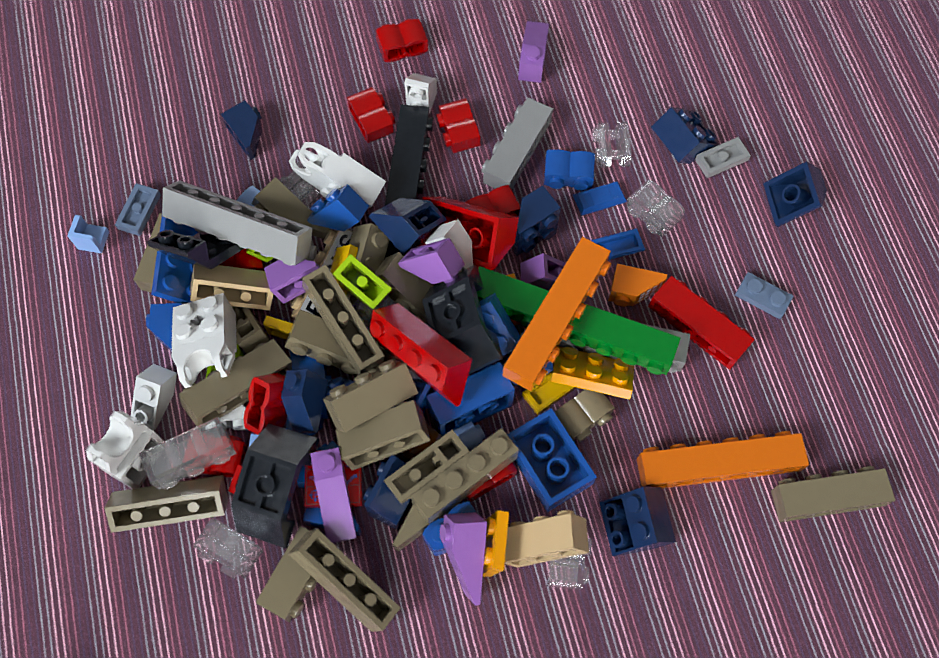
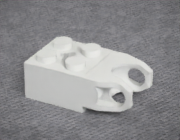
(333, 171)
(203, 337)
(120, 449)

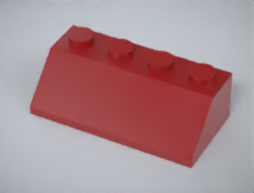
(489, 230)
(422, 350)

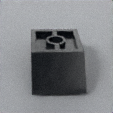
(199, 249)
(456, 315)
(269, 484)

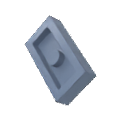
(137, 209)
(764, 295)

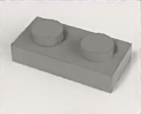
(722, 157)

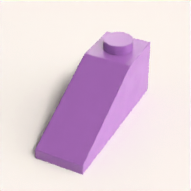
(533, 52)
(333, 495)
(465, 544)

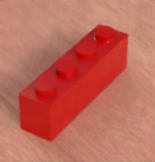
(706, 325)

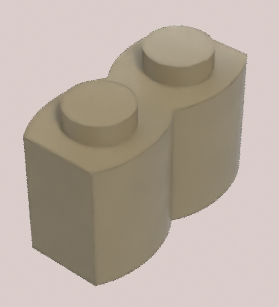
(584, 413)

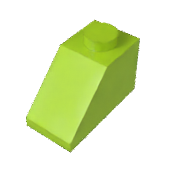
(361, 282)

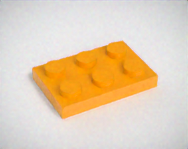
(593, 372)

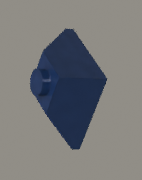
(795, 193)

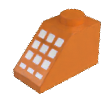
(634, 285)

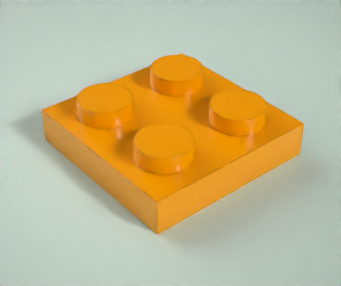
(495, 543)

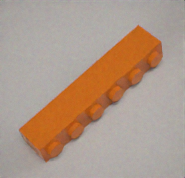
(556, 314)
(722, 460)

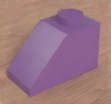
(434, 261)
(541, 271)
(286, 280)

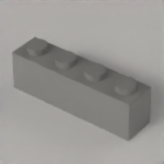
(517, 145)

